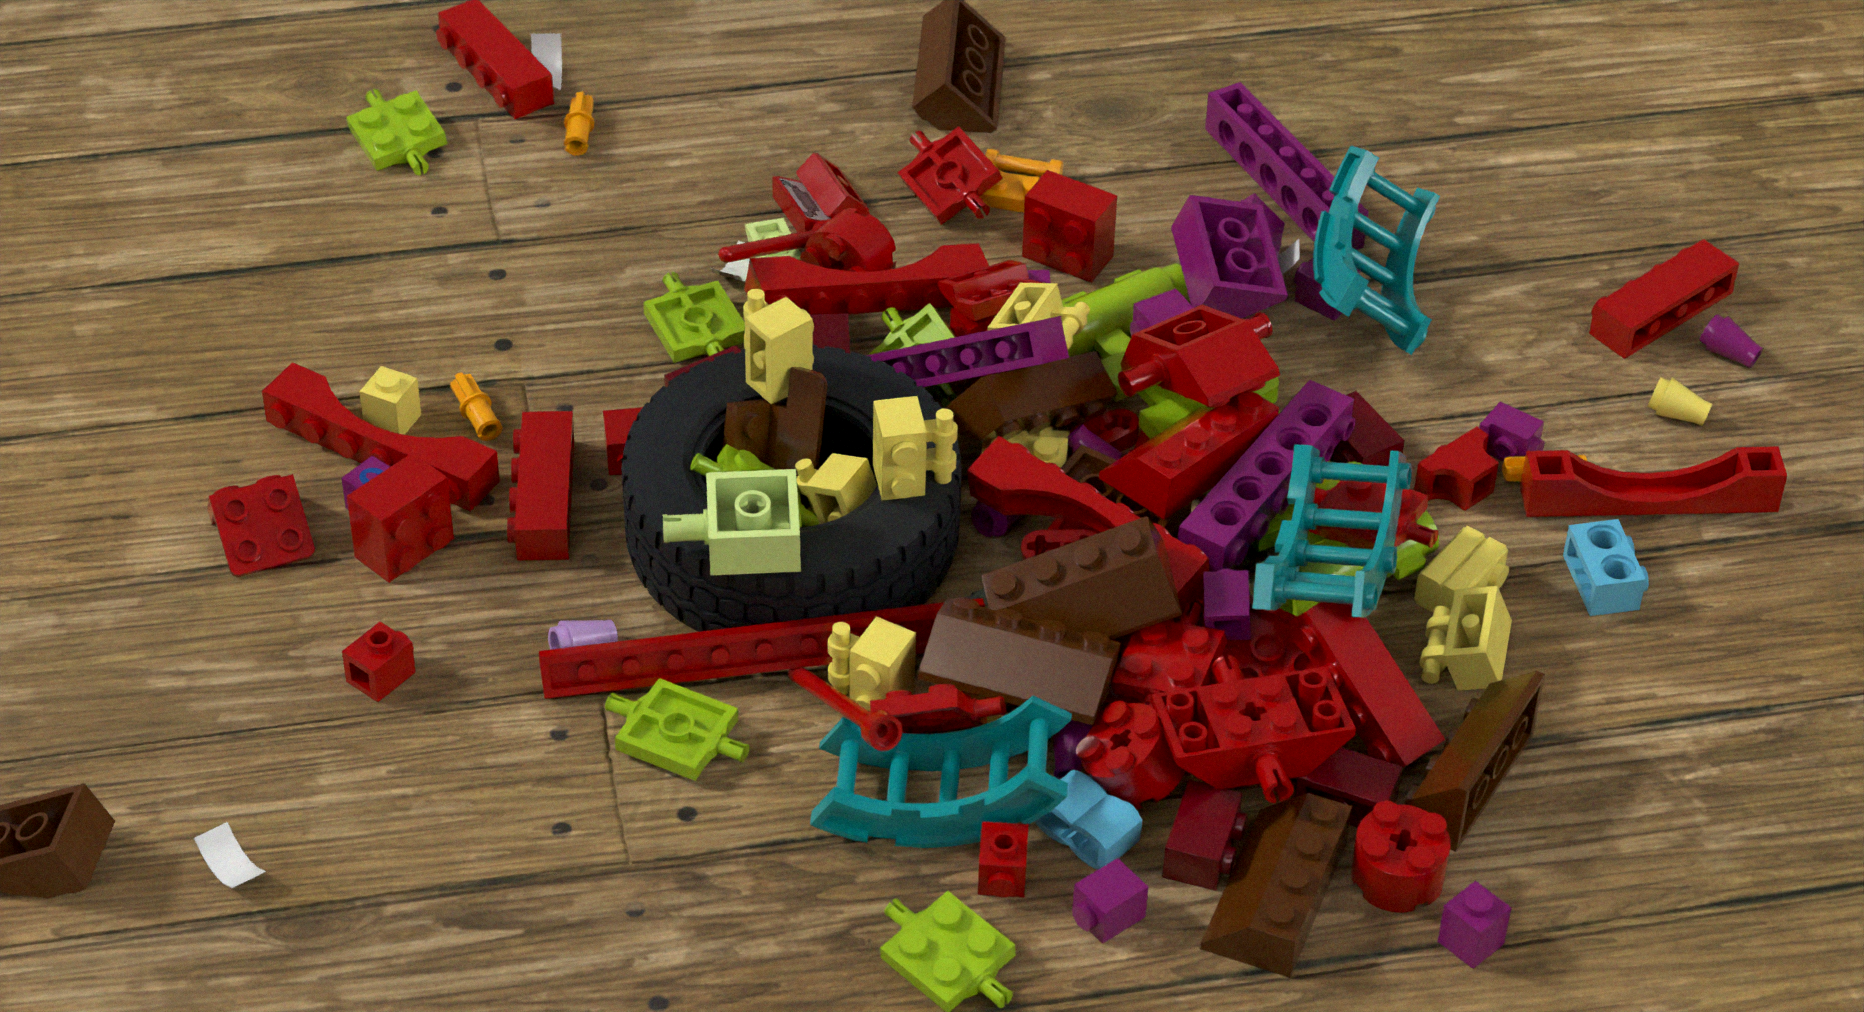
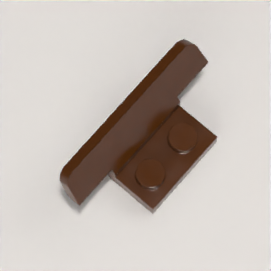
(780, 431)

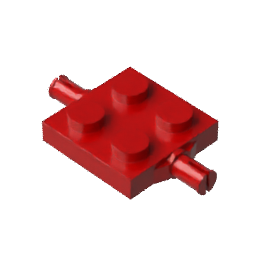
(950, 175)
(1370, 498)
(1169, 657)
(938, 710)

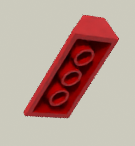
(1190, 454)

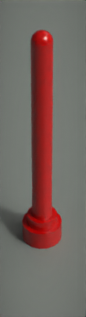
(768, 246)
(877, 727)

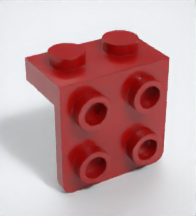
(261, 524)

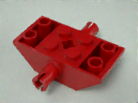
(1200, 356)
(1255, 727)

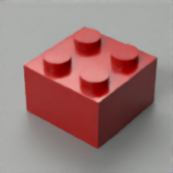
(1069, 226)
(400, 517)

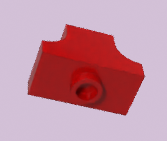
(1459, 471)

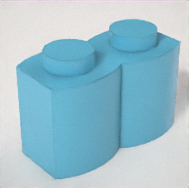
(1092, 822)

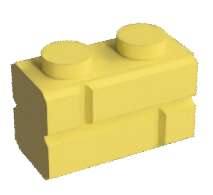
(1463, 563)

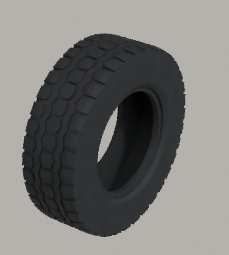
(862, 562)

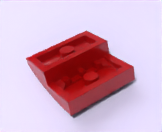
(984, 290)

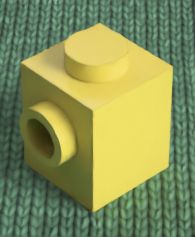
(391, 400)

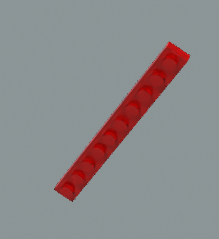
(714, 652)

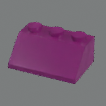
(1228, 256)

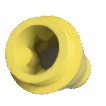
(1678, 402)

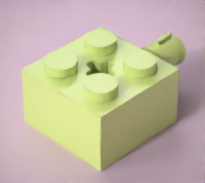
(747, 522)

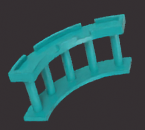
(1337, 262)
(1279, 575)
(951, 820)

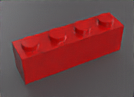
(495, 58)
(1663, 298)
(543, 486)
(1369, 681)

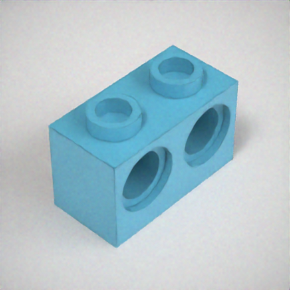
(1605, 567)

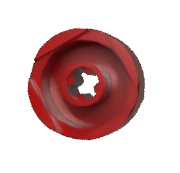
(851, 244)
(1130, 754)
(1400, 856)

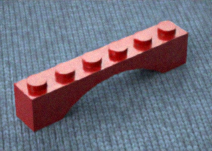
(841, 291)
(307, 407)
(1735, 482)
(1020, 483)

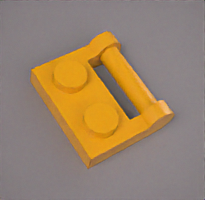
(1011, 190)

